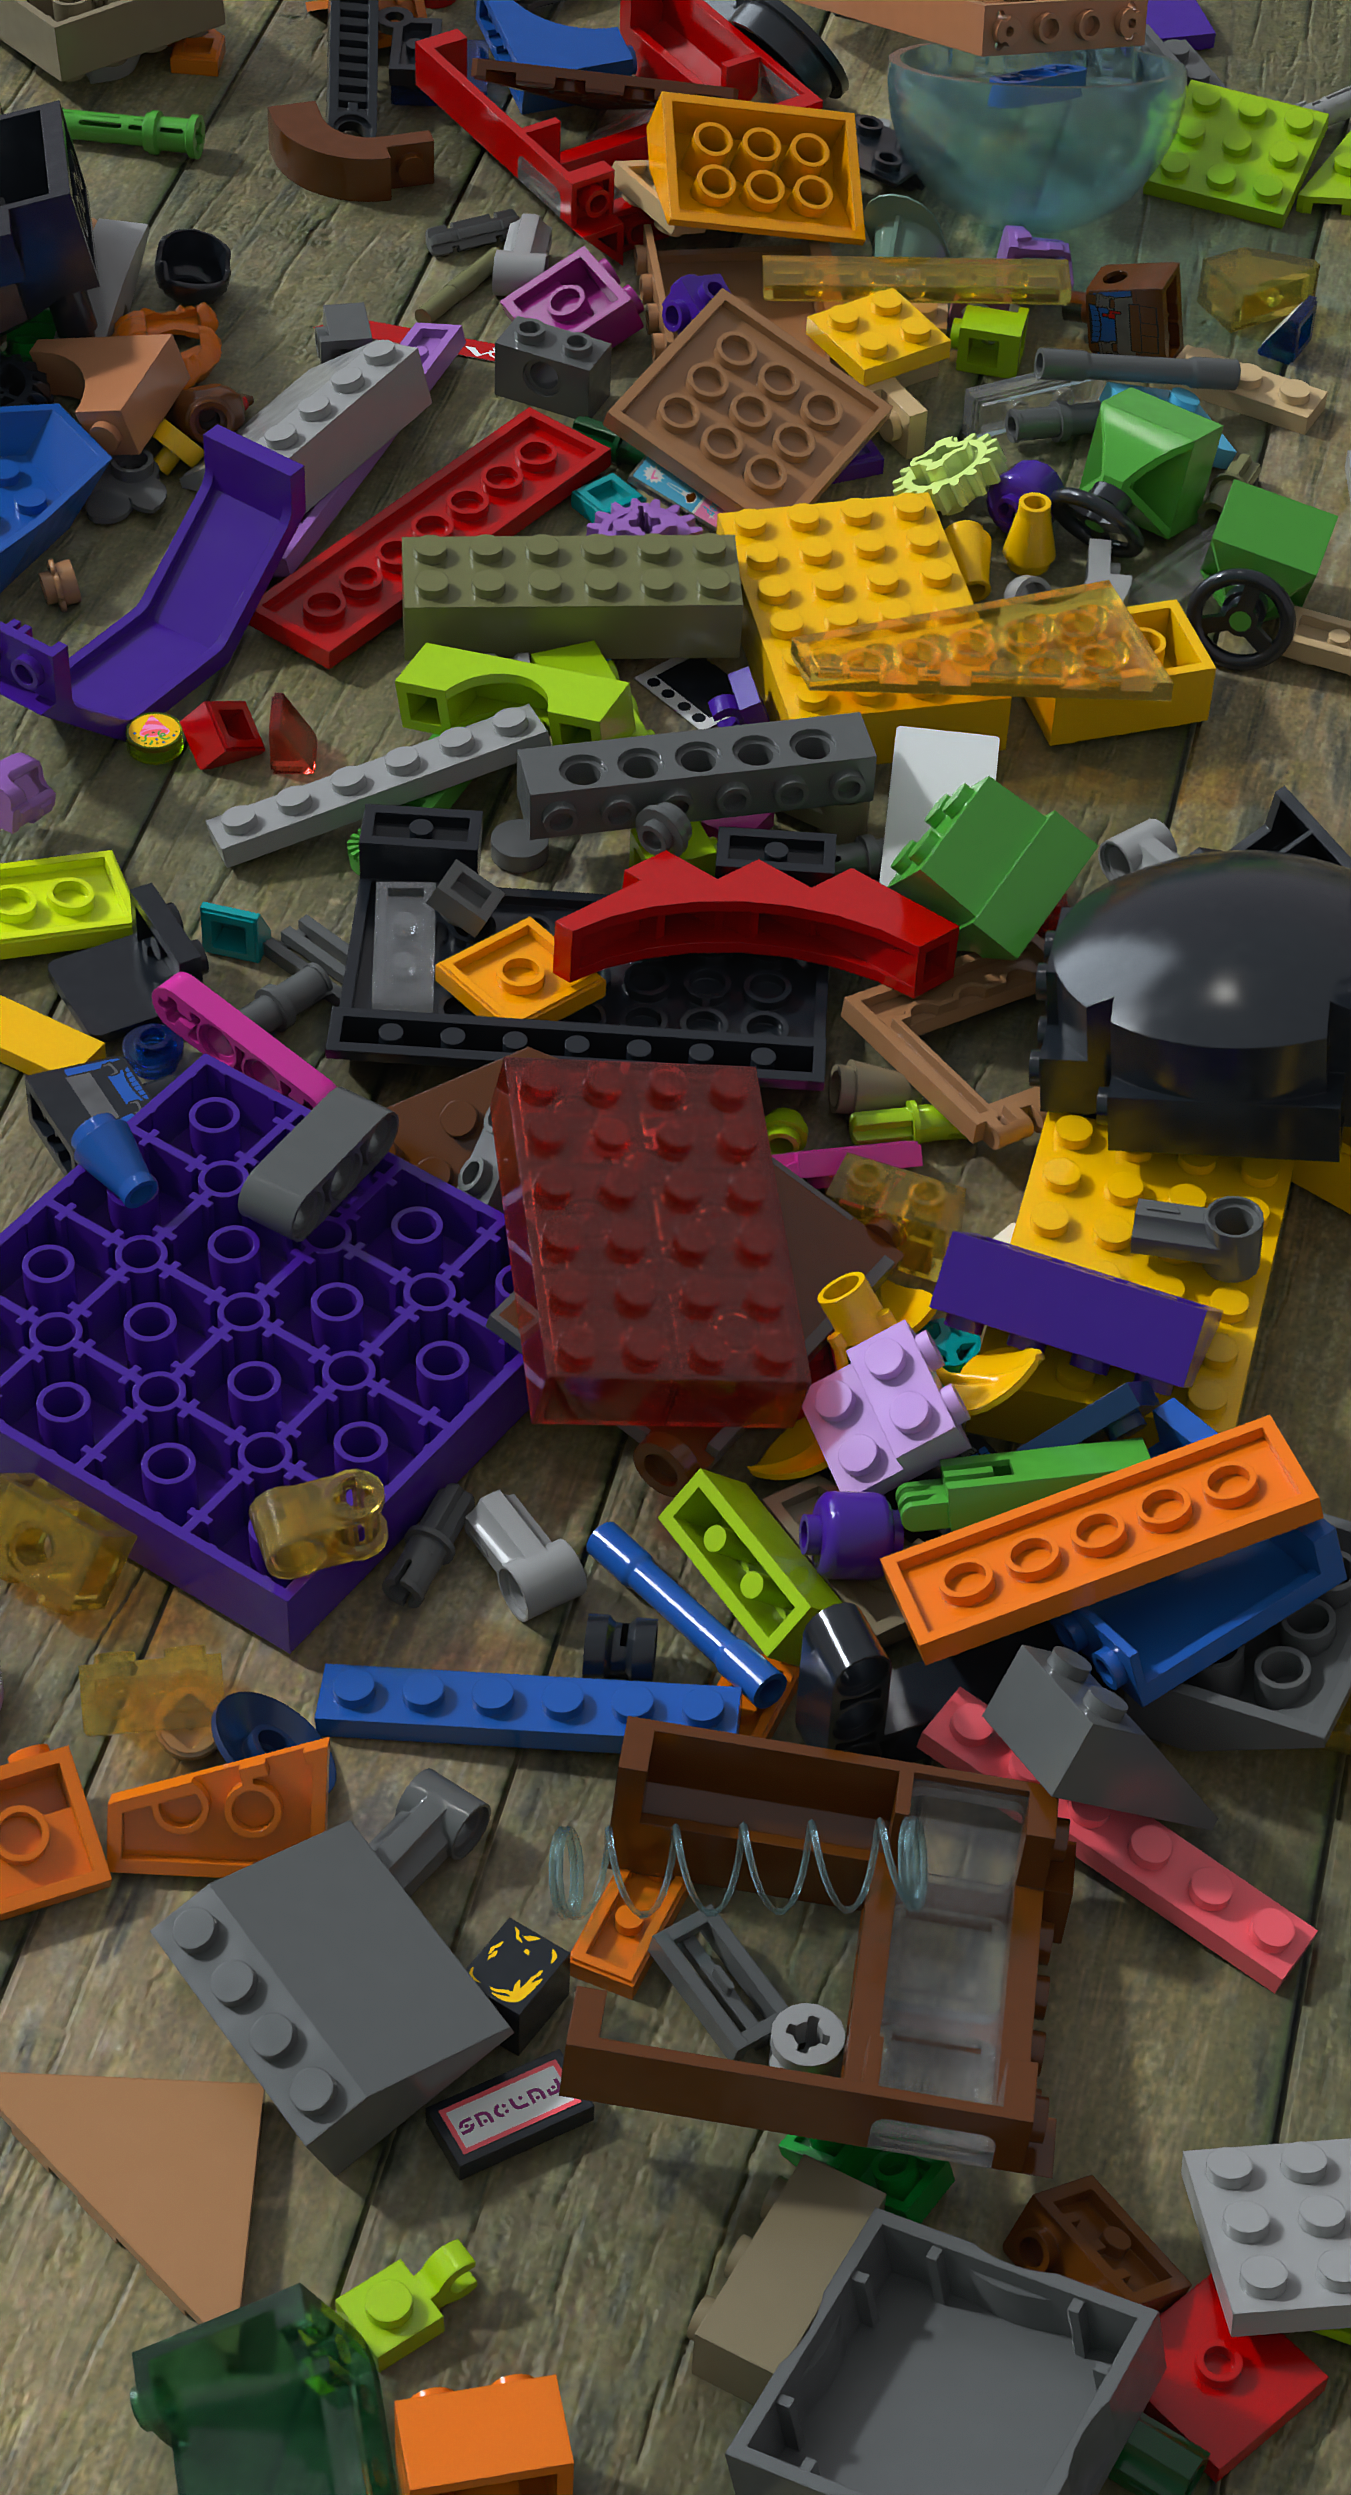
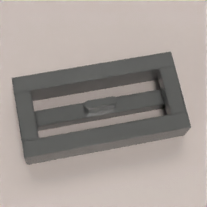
(316, 945)
(697, 1995)

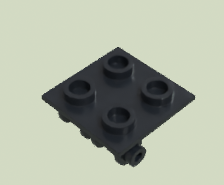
(882, 155)

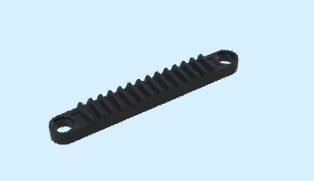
(352, 66)

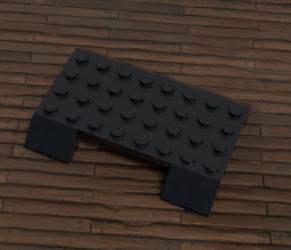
(654, 1009)

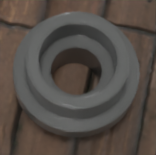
(663, 828)

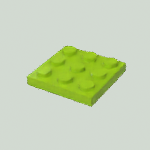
(1239, 154)

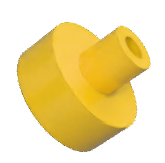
(175, 448)

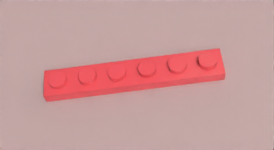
(1141, 1857)

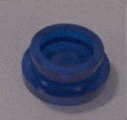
(153, 1050)

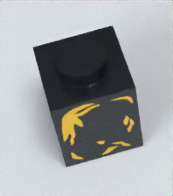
(523, 1980)

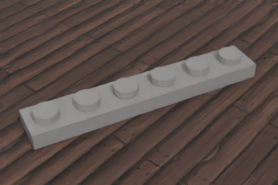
(390, 780)

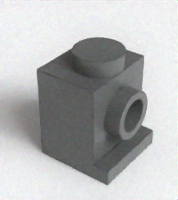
(342, 331)

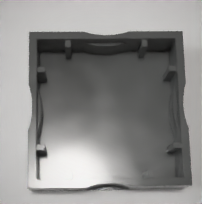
(950, 2378)

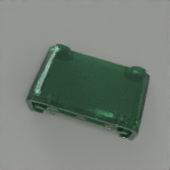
(268, 2402)

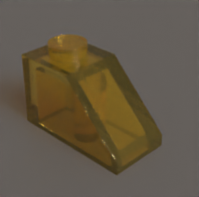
(1254, 286)

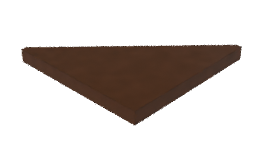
(589, 88)

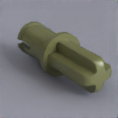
(1241, 469)

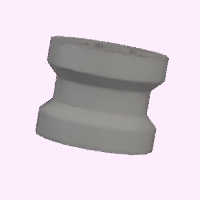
(818, 2029)

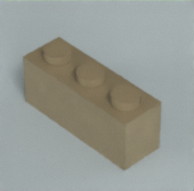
(779, 2277)

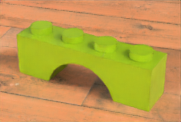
(461, 687)

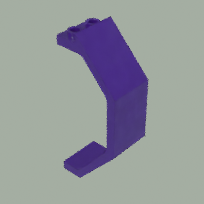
(190, 609)

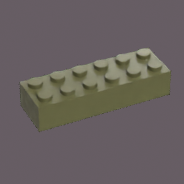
(552, 592)

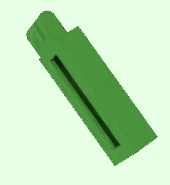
(999, 1482)

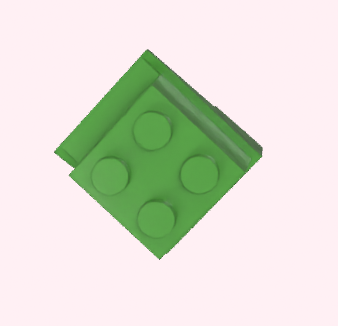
(991, 867)

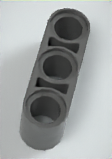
(318, 1164)

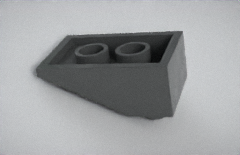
(1084, 1742)

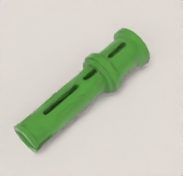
(152, 132)

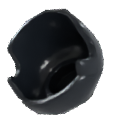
(192, 266)

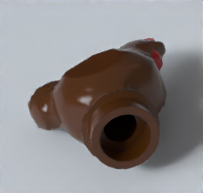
(206, 406)

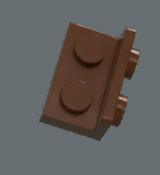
(1094, 2241)

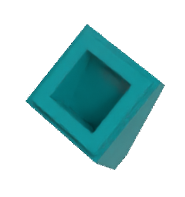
(233, 932)

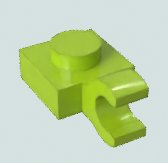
(402, 2310)

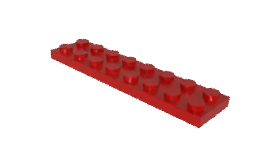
(490, 489)

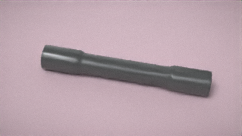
(1082, 366)

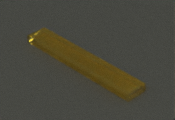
(917, 279)

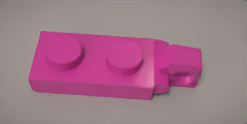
(822, 1164)

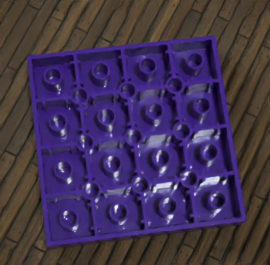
(199, 1358)

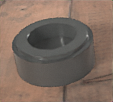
(514, 850)

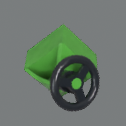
(1141, 470)
(1258, 571)

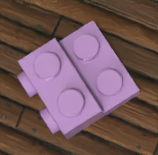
(887, 1412)

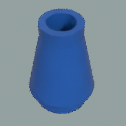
(112, 1156)

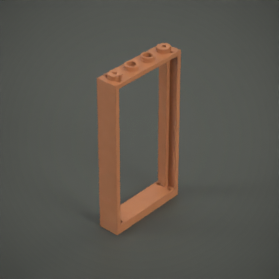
(1018, 29)

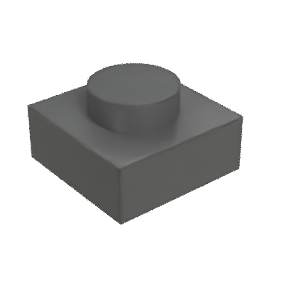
(465, 898)

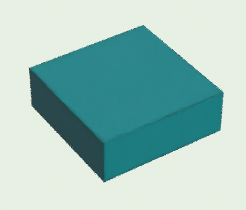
(601, 493)

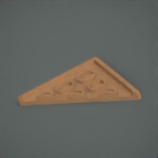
(156, 2168)

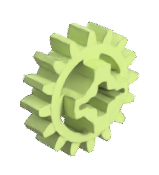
(954, 472)

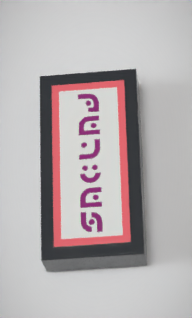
(506, 2116)

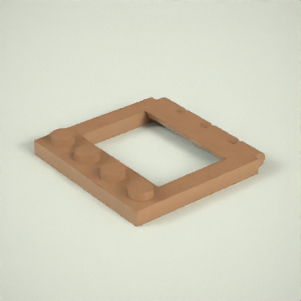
(894, 1022)

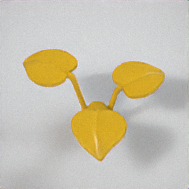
(859, 1315)

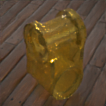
(315, 1527)

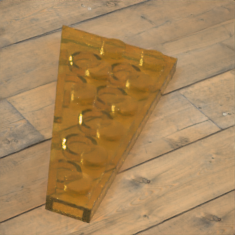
(1021, 646)

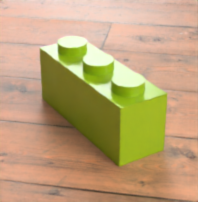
(748, 1561)

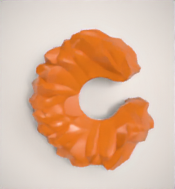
(190, 321)

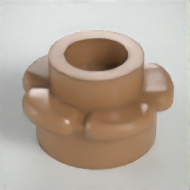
(60, 584)

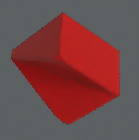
(221, 733)

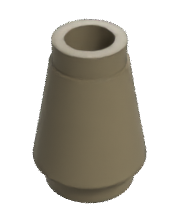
(867, 1088)

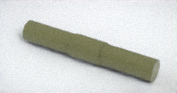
(457, 289)

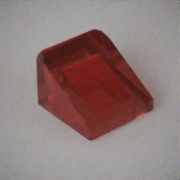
(290, 739)

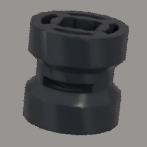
(620, 1648)

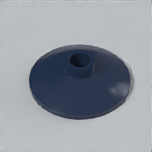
(258, 1724)

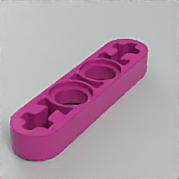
(236, 1040)

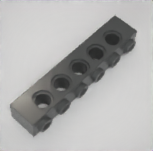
(700, 771)

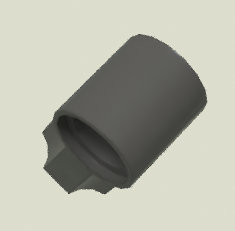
(1220, 1237)
(429, 1825)

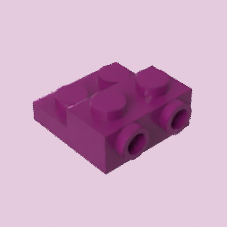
(581, 298)

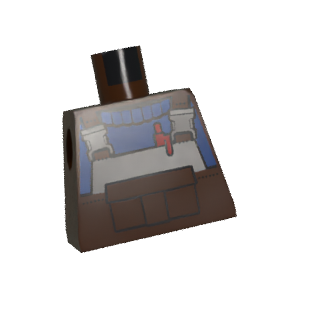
(1131, 310)

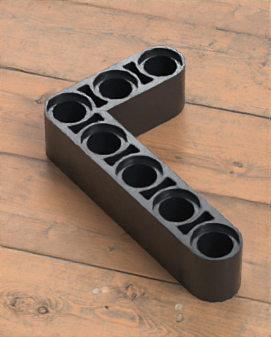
(864, 1707)

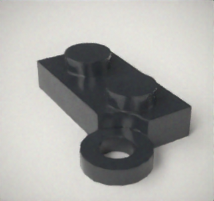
(405, 33)

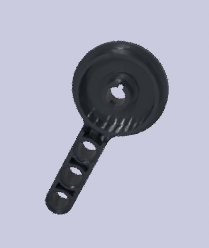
(788, 42)

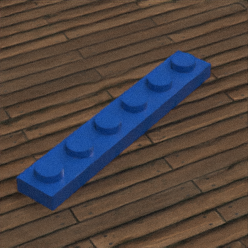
(509, 1707)

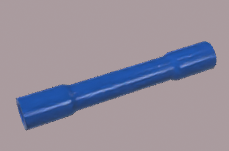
(732, 1656)

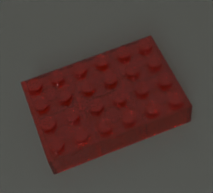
(647, 1245)

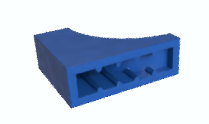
(529, 39)

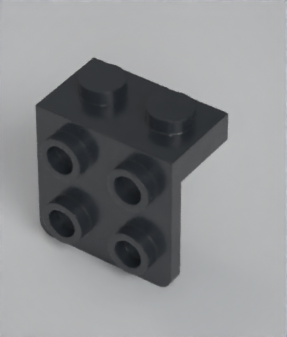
(114, 982)

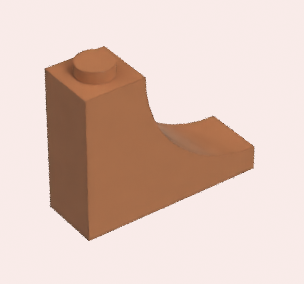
(121, 383)

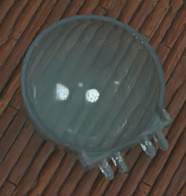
(1034, 151)

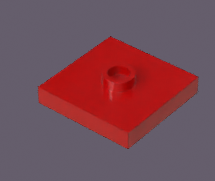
(1227, 2388)

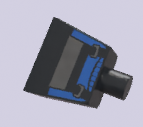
(72, 1094)

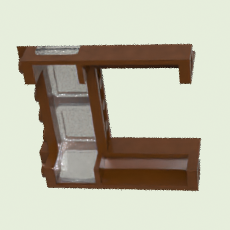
(938, 1997)

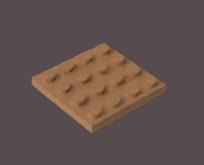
(747, 411)

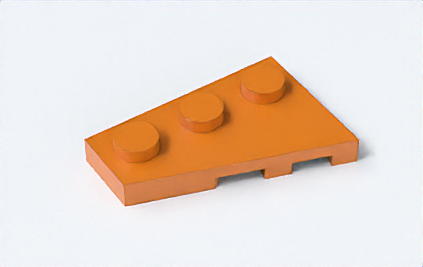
(221, 1815)

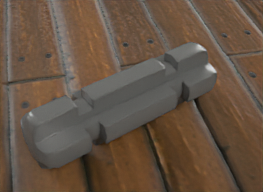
(469, 233)

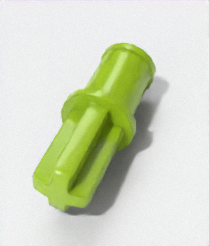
(908, 1123)

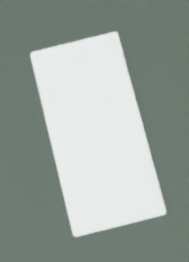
(923, 770)

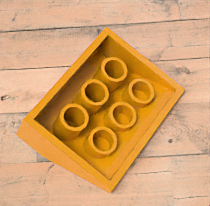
(756, 168)

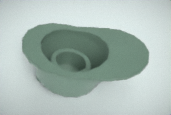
(903, 228)

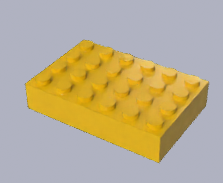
(845, 568)
(1083, 1213)

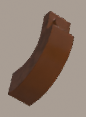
(345, 164)

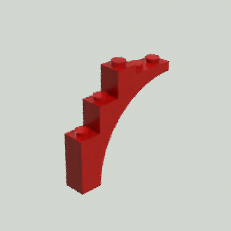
(759, 910)

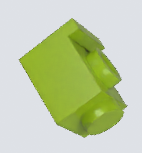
(990, 341)

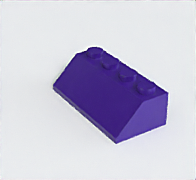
(1073, 1310)

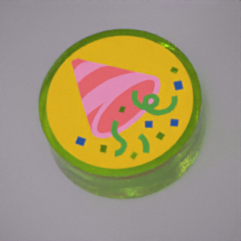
(154, 738)

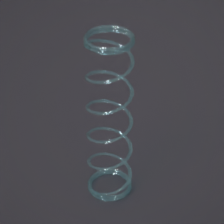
(910, 1884)

